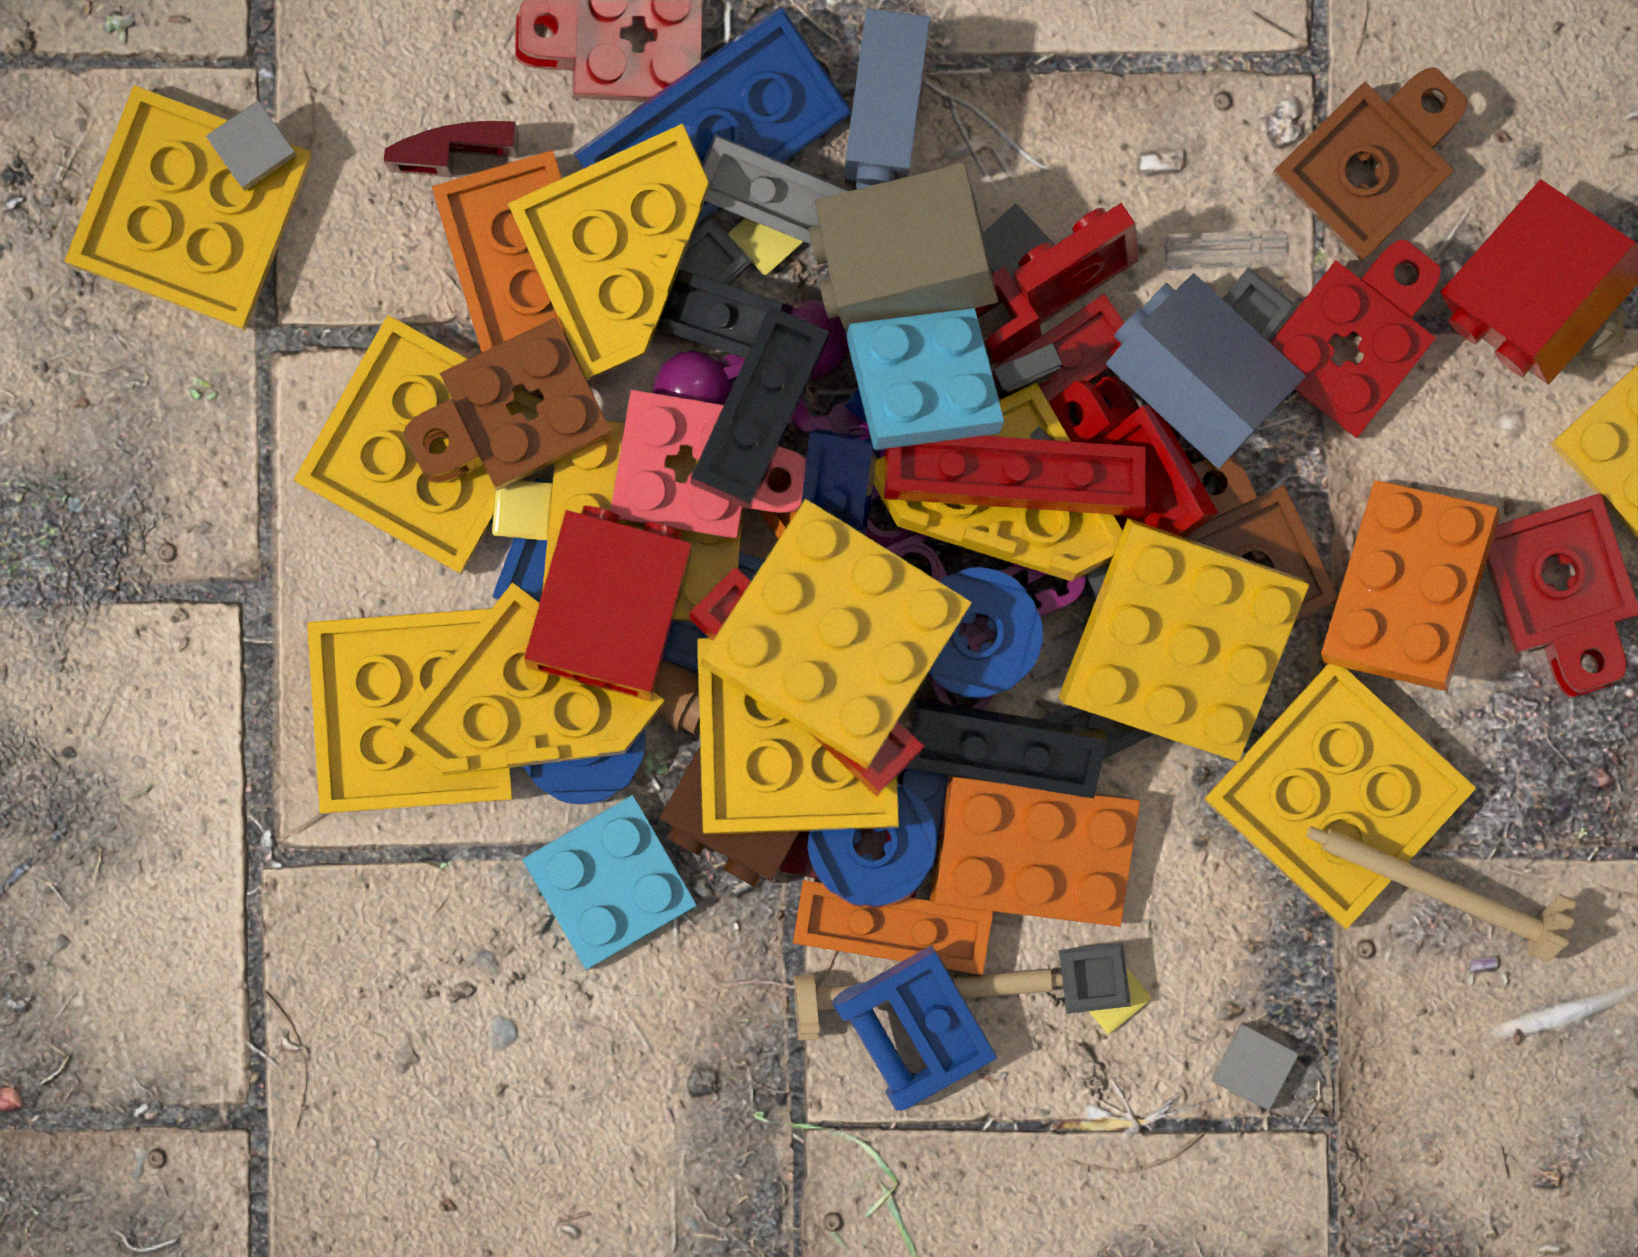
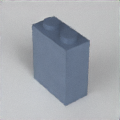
(886, 97)
(1202, 367)

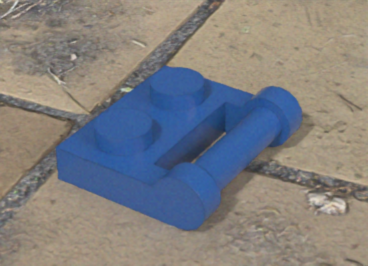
(933, 1018)

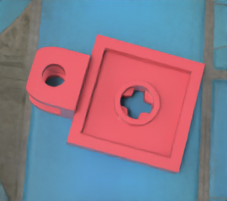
(648, 490)

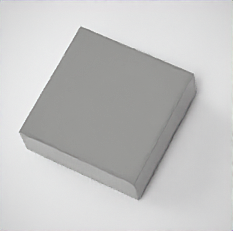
(251, 145)
(1254, 1067)

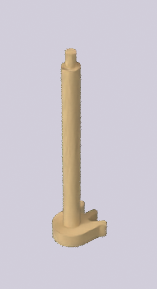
(1543, 934)
(811, 999)

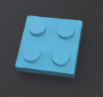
(924, 378)
(609, 882)

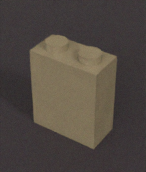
(903, 248)

